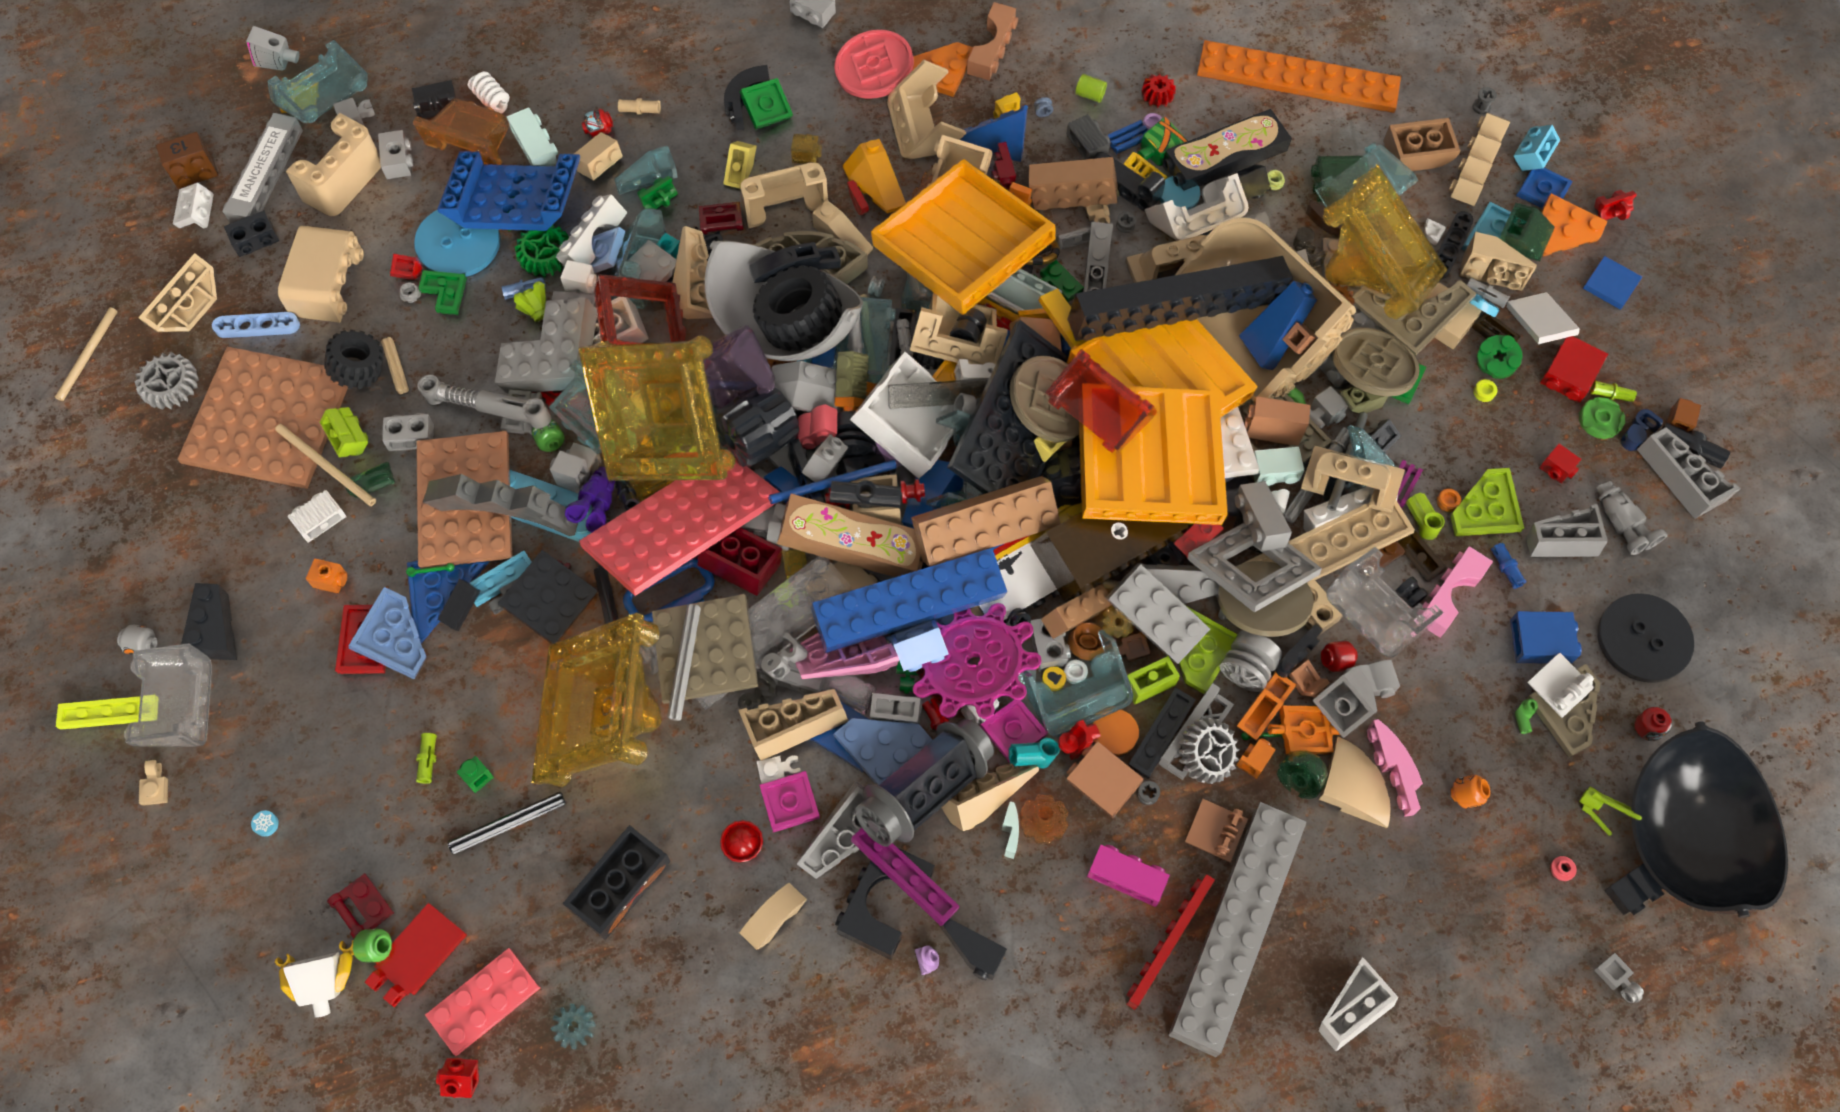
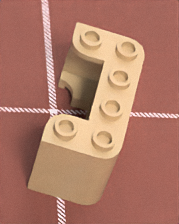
(340, 172)
(317, 272)

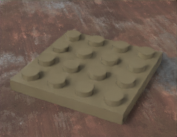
(721, 653)

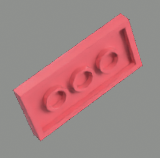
(482, 1002)

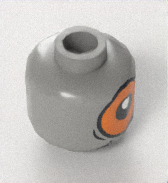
(136, 638)

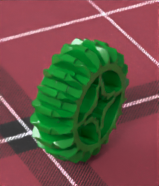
(542, 247)

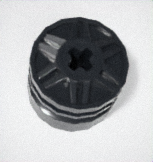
(851, 435)

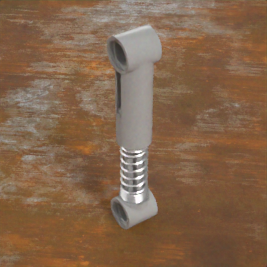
(529, 411)

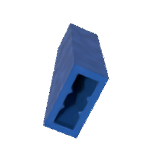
(1266, 332)
(936, 482)

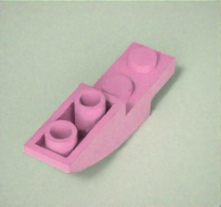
(1394, 757)

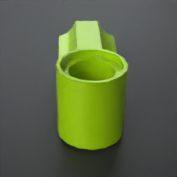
(1425, 515)

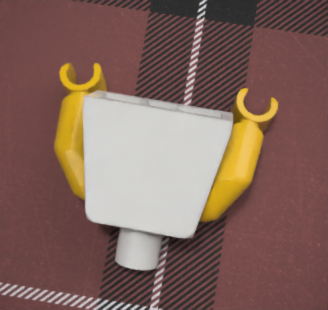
(316, 978)

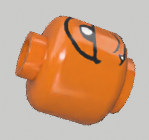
(1470, 791)

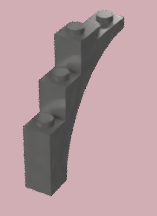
(527, 503)

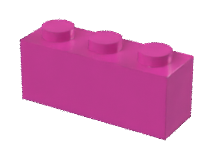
(1128, 875)

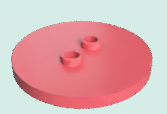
(873, 63)

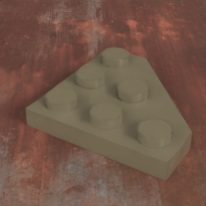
(1575, 728)

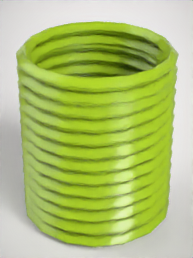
(1091, 88)

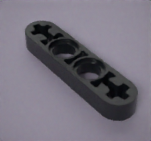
(1453, 245)

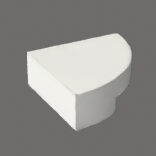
(1433, 231)

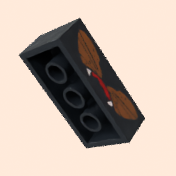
(617, 882)

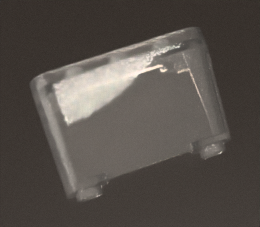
(172, 697)

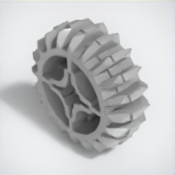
(180, 381)
(1216, 755)

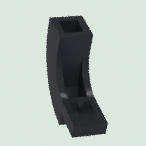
(732, 98)

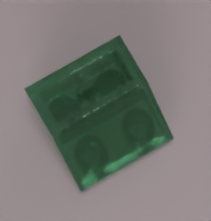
(1527, 231)

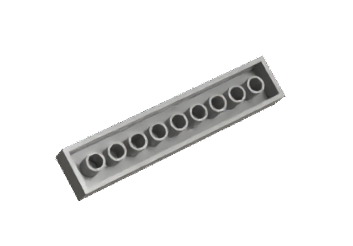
(1237, 930)

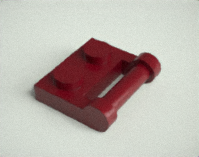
(720, 217)
(368, 902)

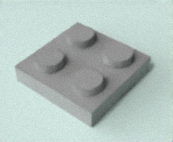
(654, 262)

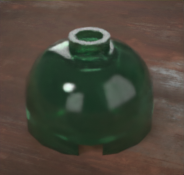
(1303, 773)

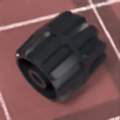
(756, 425)

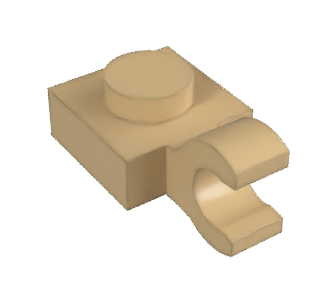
(154, 788)

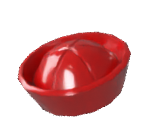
(741, 841)

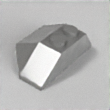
(806, 385)

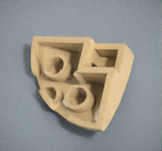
(1356, 785)

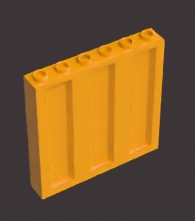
(963, 236)
(1172, 359)
(1166, 470)

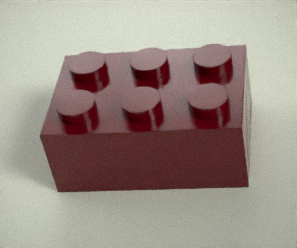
(742, 560)

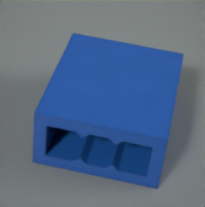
(1544, 635)

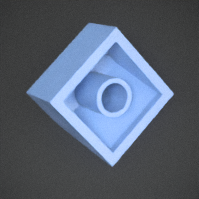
(919, 645)

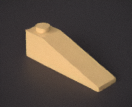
(690, 274)

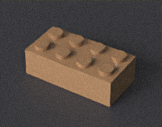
(1073, 183)

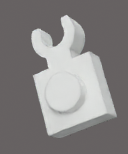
(774, 769)

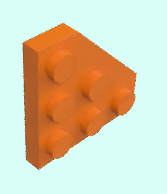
(952, 57)
(1572, 225)

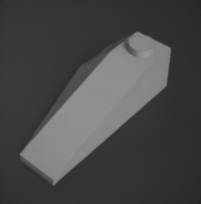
(834, 838)

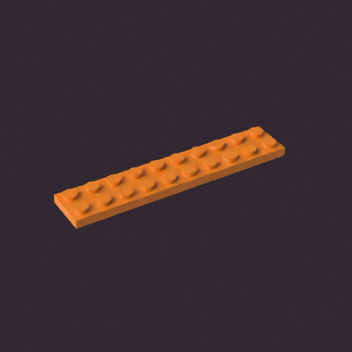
(1299, 76)

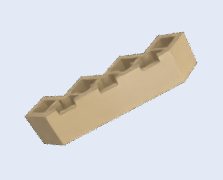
(1480, 158)

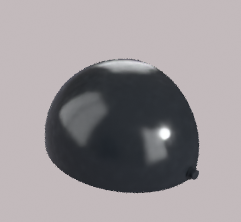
(1710, 825)

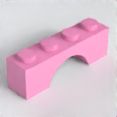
(1467, 571)

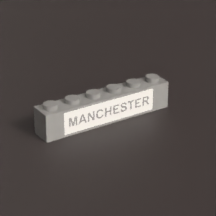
(263, 168)

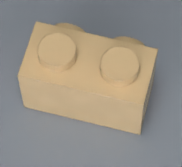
(598, 156)

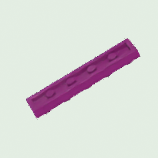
(908, 877)

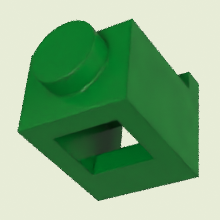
(471, 771)

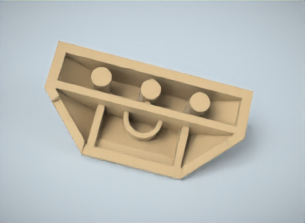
(183, 298)

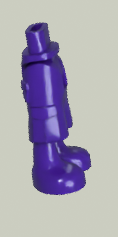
(596, 493)

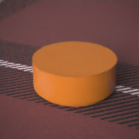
(1448, 500)

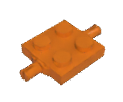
(1305, 730)

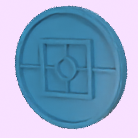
(452, 248)

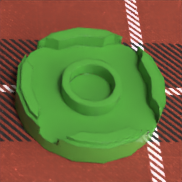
(1601, 418)

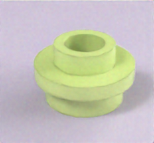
(1278, 177)

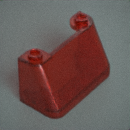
(1100, 402)

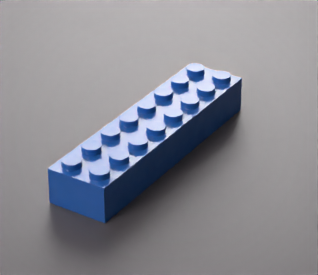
(908, 600)

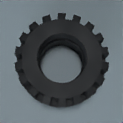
(357, 346)

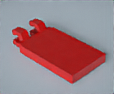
(416, 954)

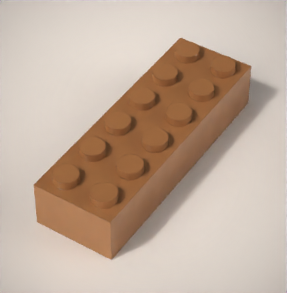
(986, 521)

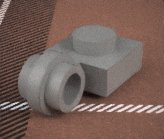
(1616, 973)

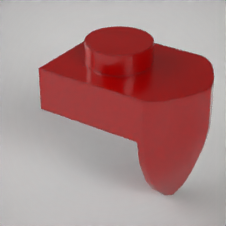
(405, 267)

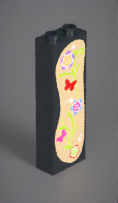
(1226, 150)

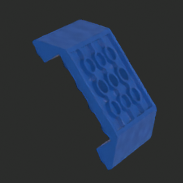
(482, 194)

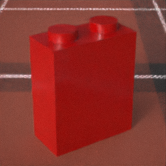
(1574, 368)

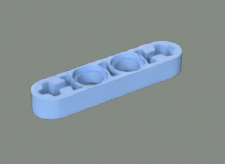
(255, 327)

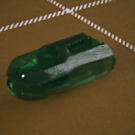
(373, 478)

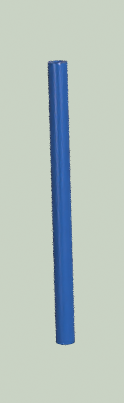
(826, 483)

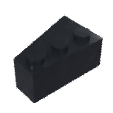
(210, 622)

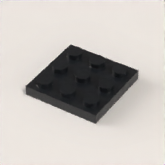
(548, 597)

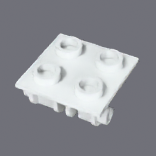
(1561, 684)

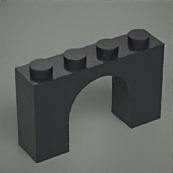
(860, 925)

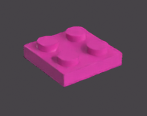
(1013, 726)
(789, 801)

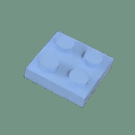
(606, 248)

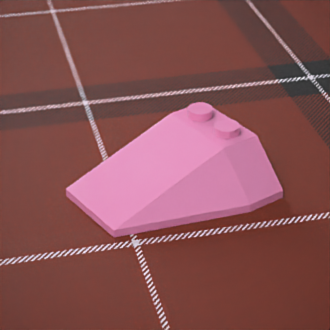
(857, 659)

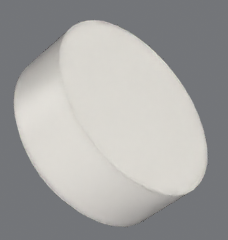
(1075, 671)

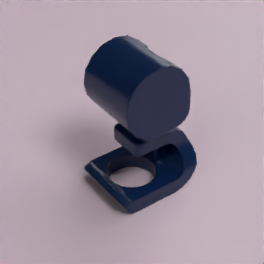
(1637, 432)

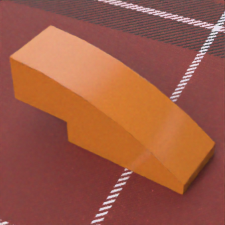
(1266, 706)

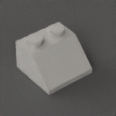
(1348, 701)

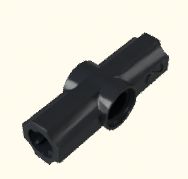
(1699, 445)
(880, 494)

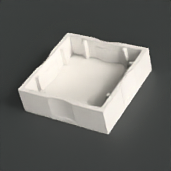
(905, 432)

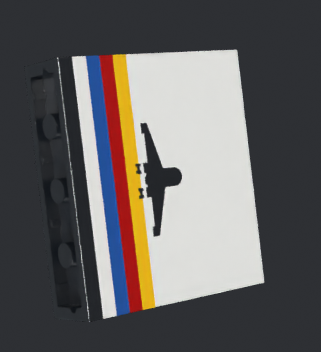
(1023, 576)

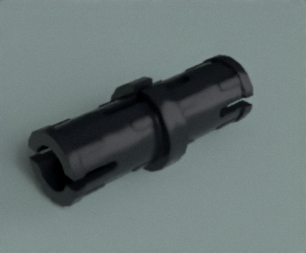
(626, 494)

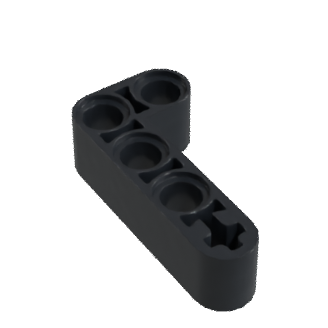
(1136, 189)

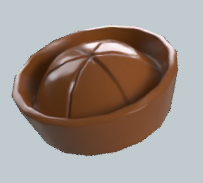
(1085, 641)

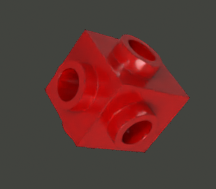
(458, 1078)

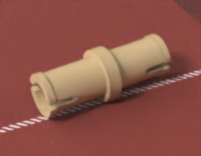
(639, 106)

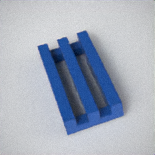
(1126, 134)

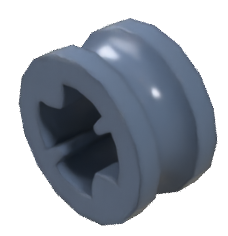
(1043, 107)

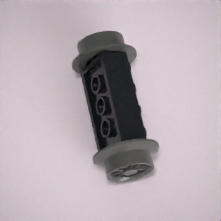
(925, 782)

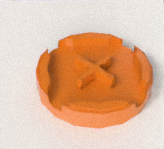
(1118, 732)

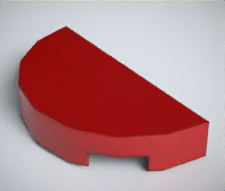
(857, 198)

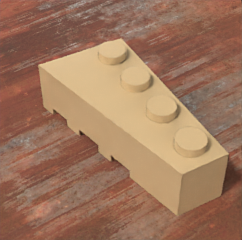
(792, 721)

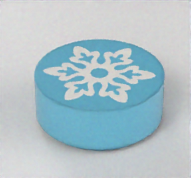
(264, 823)

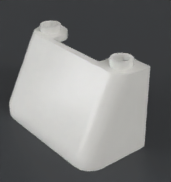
(1222, 202)

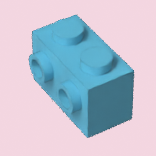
(1536, 147)

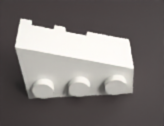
(1357, 1006)

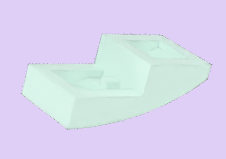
(1011, 825)

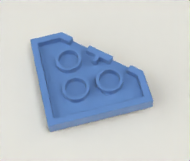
(390, 635)
(881, 745)

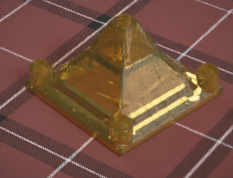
(1382, 245)
(654, 410)
(595, 701)

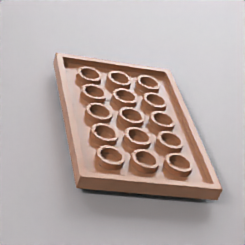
(462, 534)

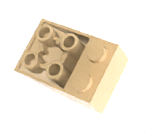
(1495, 263)

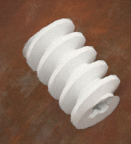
(489, 91)

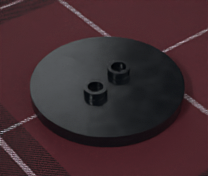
(1645, 638)

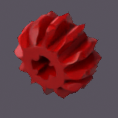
(1158, 90)

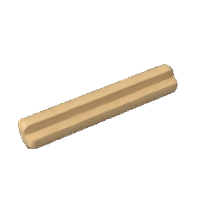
(395, 365)

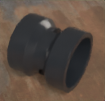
(1412, 592)

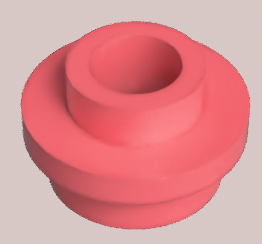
(1558, 873)

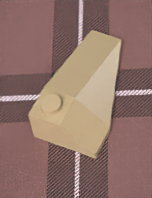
(986, 794)

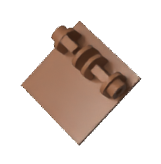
(1216, 830)

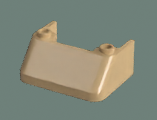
(911, 113)

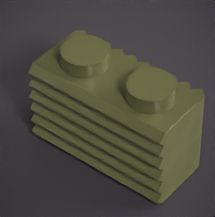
(851, 374)

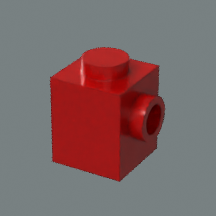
(1561, 464)

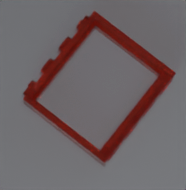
(641, 289)

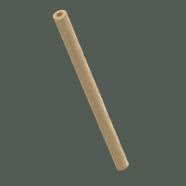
(326, 465)

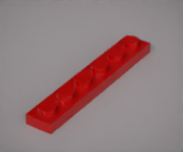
(1164, 949)

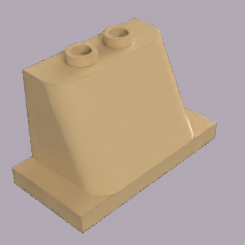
(1161, 258)
(934, 338)
(1381, 477)

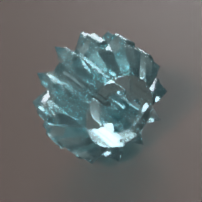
(566, 1035)

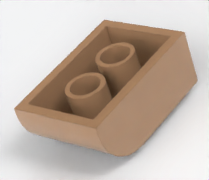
(1423, 143)

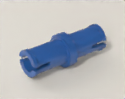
(1508, 565)

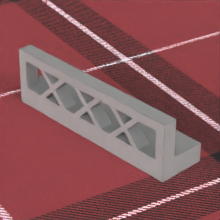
(1198, 713)

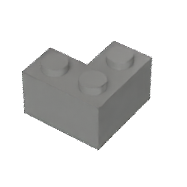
(574, 467)

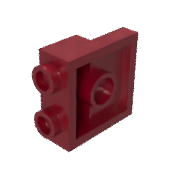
(1003, 167)

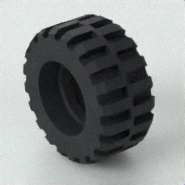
(808, 323)

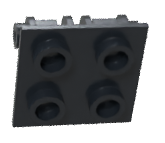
(432, 98)

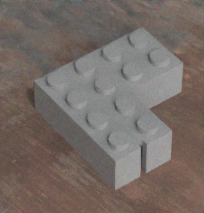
(546, 362)

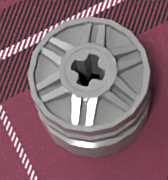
(1251, 661)

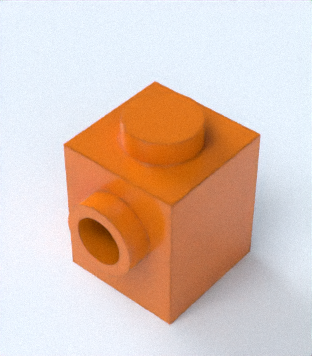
(326, 576)

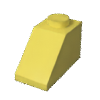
(739, 163)

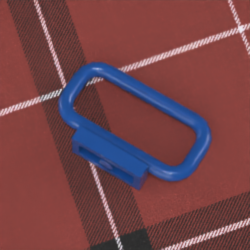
(690, 598)

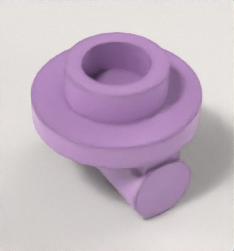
(927, 959)

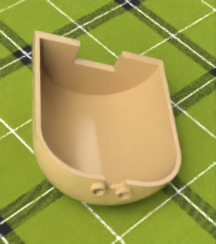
(1251, 240)

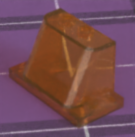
(467, 127)

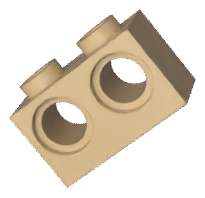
(1323, 607)

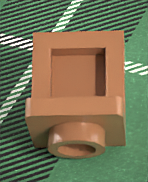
(1307, 679)

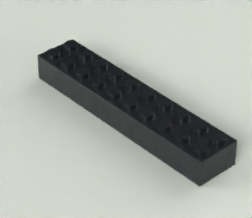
(1178, 298)

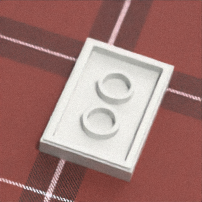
(1542, 318)

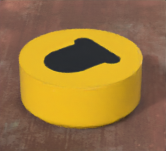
(1054, 678)

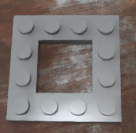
(1213, 557)

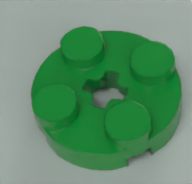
(1505, 345)

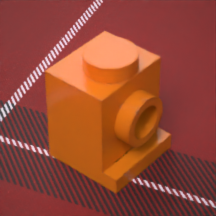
(1256, 757)

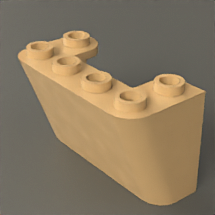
(952, 151)
(782, 186)

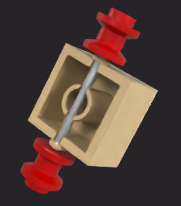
(885, 513)

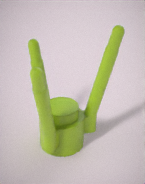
(1594, 799)

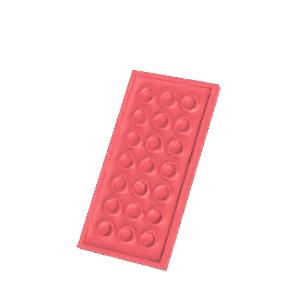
(676, 526)

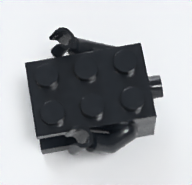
(1065, 475)

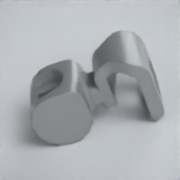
(777, 665)

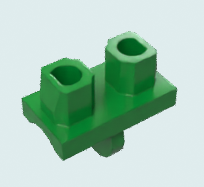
(658, 194)

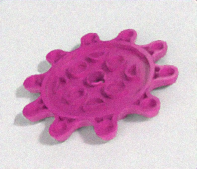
(996, 672)

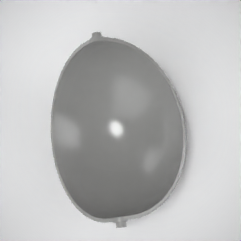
(732, 295)

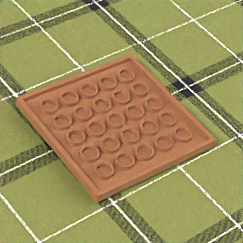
(246, 404)

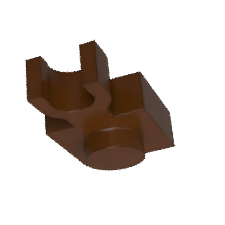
(1134, 647)

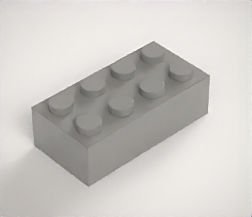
(1157, 613)

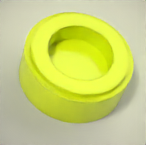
(1485, 390)

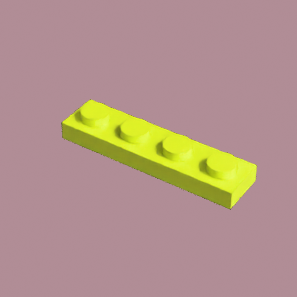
(98, 713)

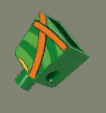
(1159, 139)

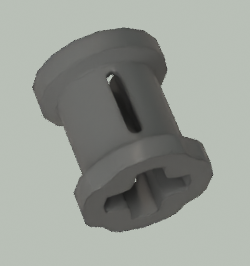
(1484, 100)

